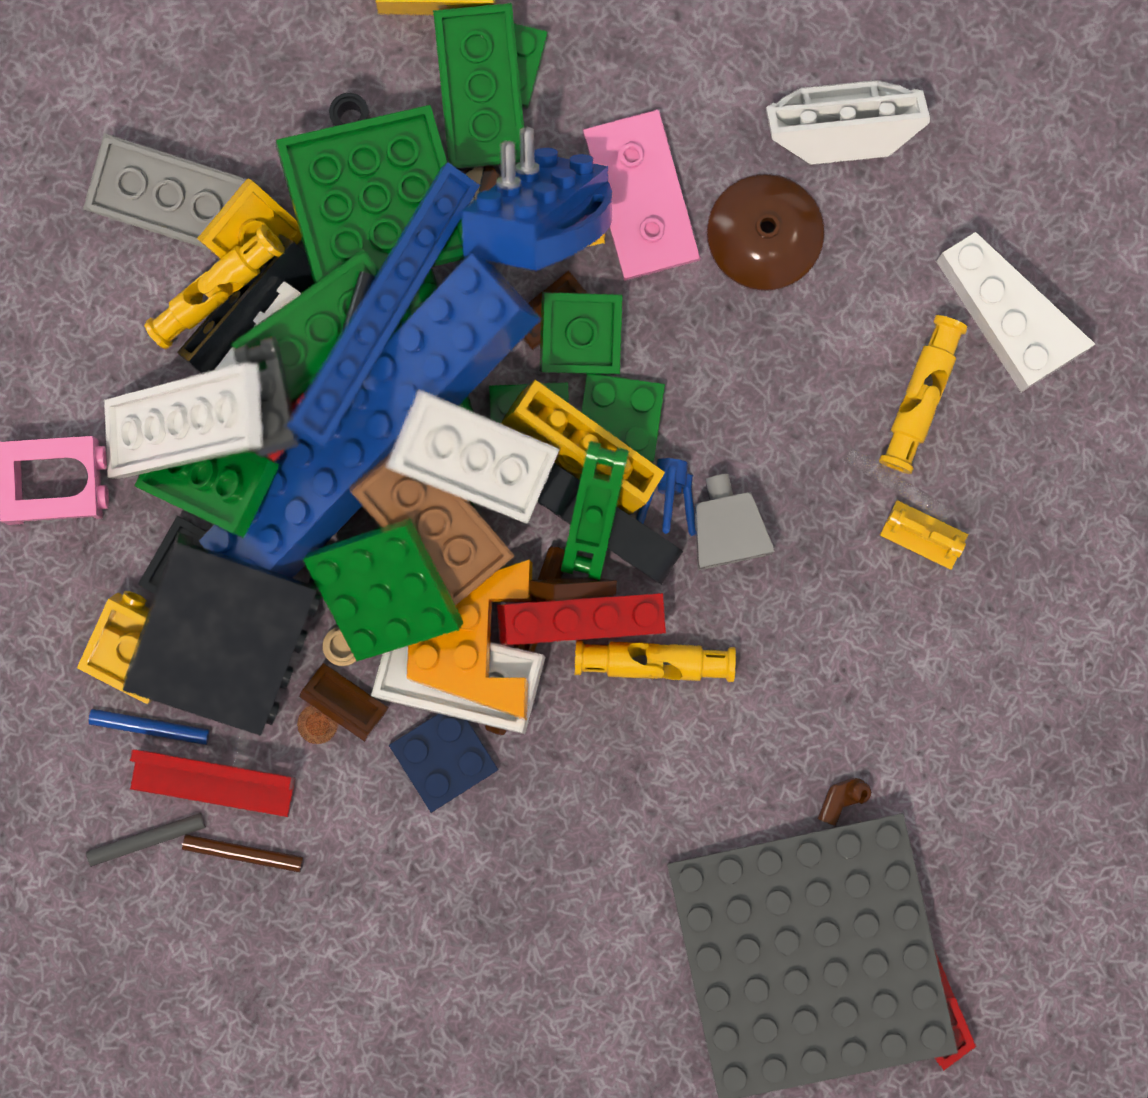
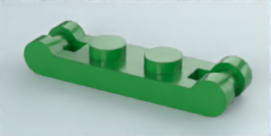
(594, 511)

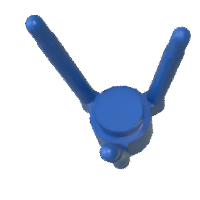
(671, 484)

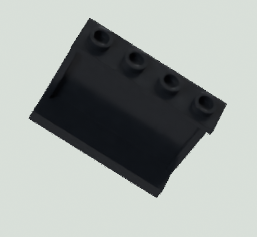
(220, 637)

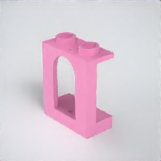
(85, 504)

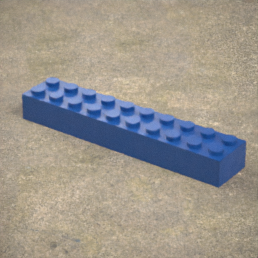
(438, 350)

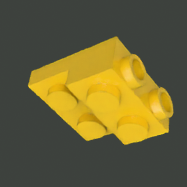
(115, 640)

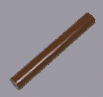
(242, 853)

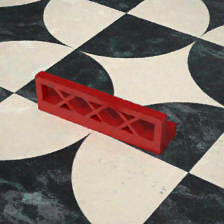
(212, 783)

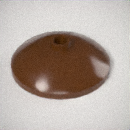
(762, 258)

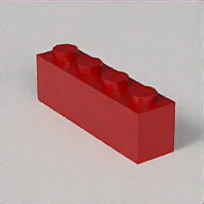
(581, 619)

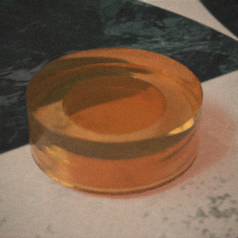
(316, 726)

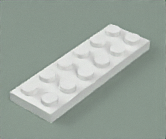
(184, 421)

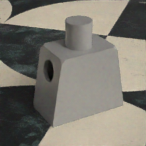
(728, 527)

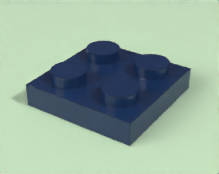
(443, 759)

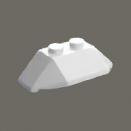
(847, 120)

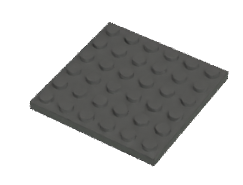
(812, 957)

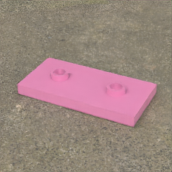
(647, 203)

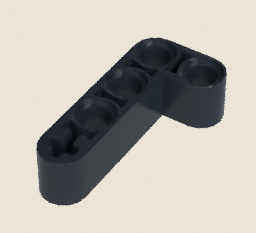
(628, 536)

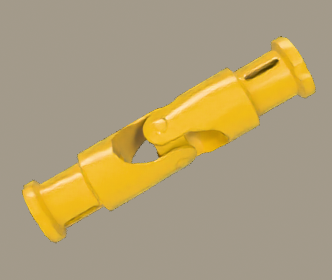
(217, 284)
(914, 421)
(685, 661)

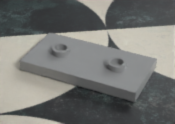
(157, 189)

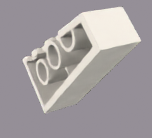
(1012, 314)

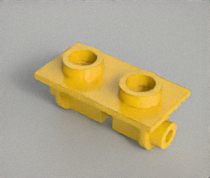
(924, 535)

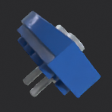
(538, 208)

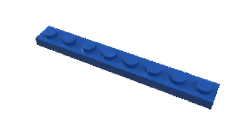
(382, 307)

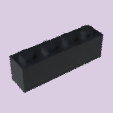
(236, 315)

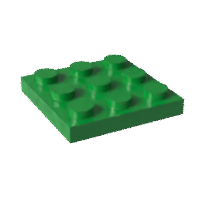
(383, 590)

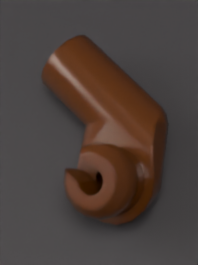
(843, 795)

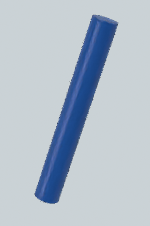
(149, 726)

